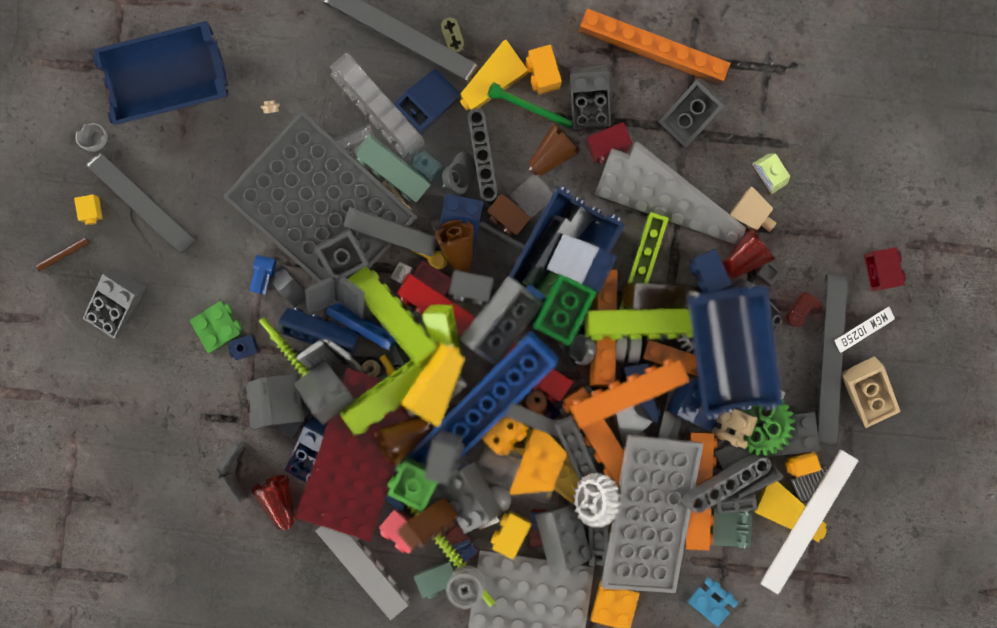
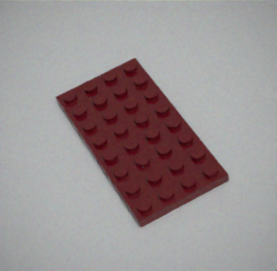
(350, 470)

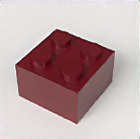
(601, 143)
(884, 269)

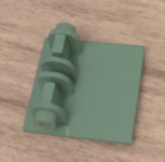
(732, 528)

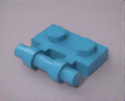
(708, 606)

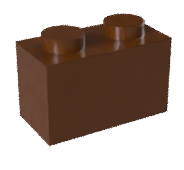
(508, 215)

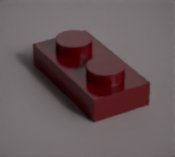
(433, 278)

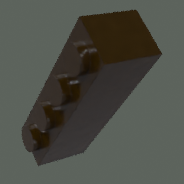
(657, 296)

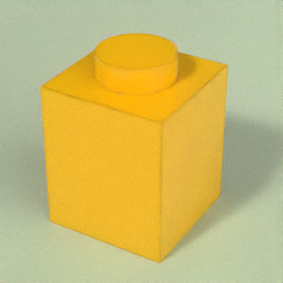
(88, 209)

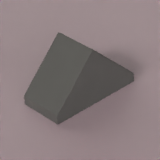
(288, 286)

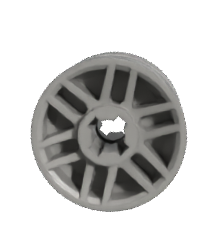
(628, 348)
(466, 587)

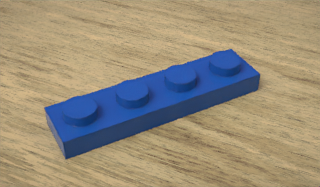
(363, 326)

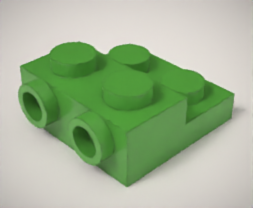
(216, 326)
(410, 484)

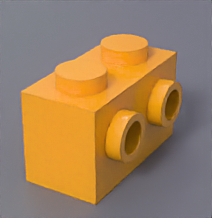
(505, 435)

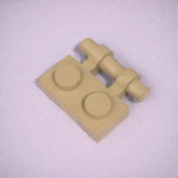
(739, 421)

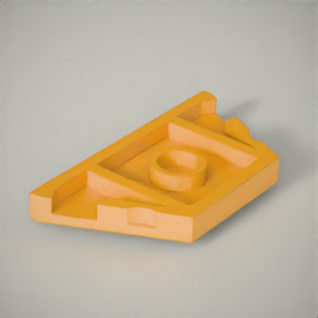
(539, 465)

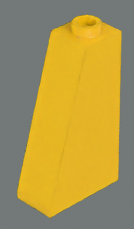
(502, 68)
(435, 385)
(783, 508)

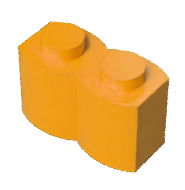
(802, 464)

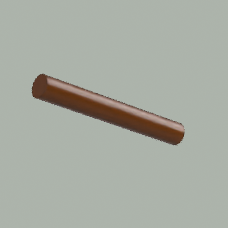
(62, 254)

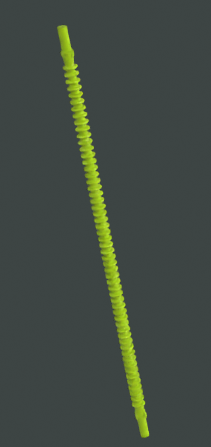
(277, 338)

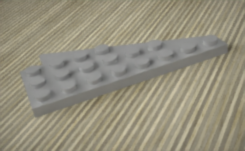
(652, 186)

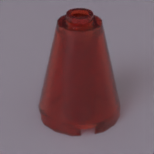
(747, 256)
(276, 501)

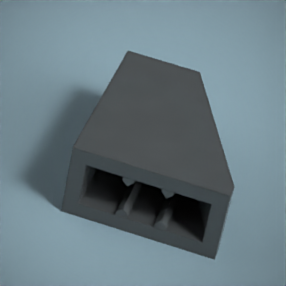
(629, 422)

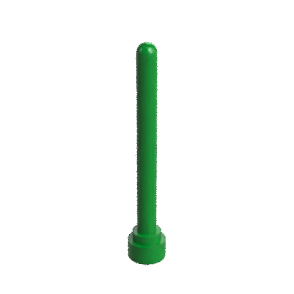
(496, 91)

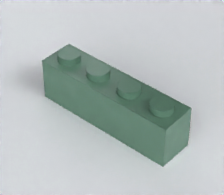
(392, 167)

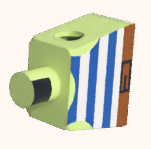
(771, 172)

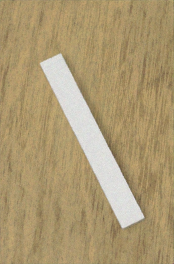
(809, 522)

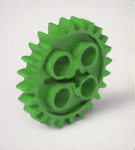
(778, 417)

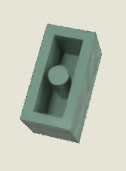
(434, 579)

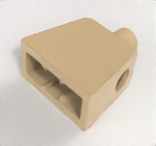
(753, 211)

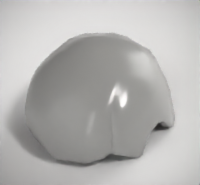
(92, 137)
(502, 497)

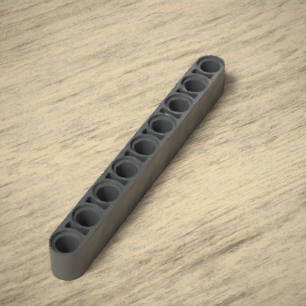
(406, 38)
(830, 358)

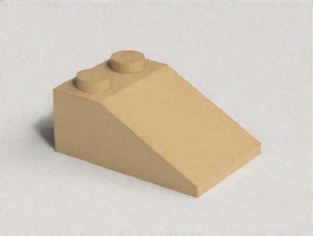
(870, 391)

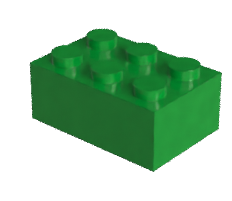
(564, 309)

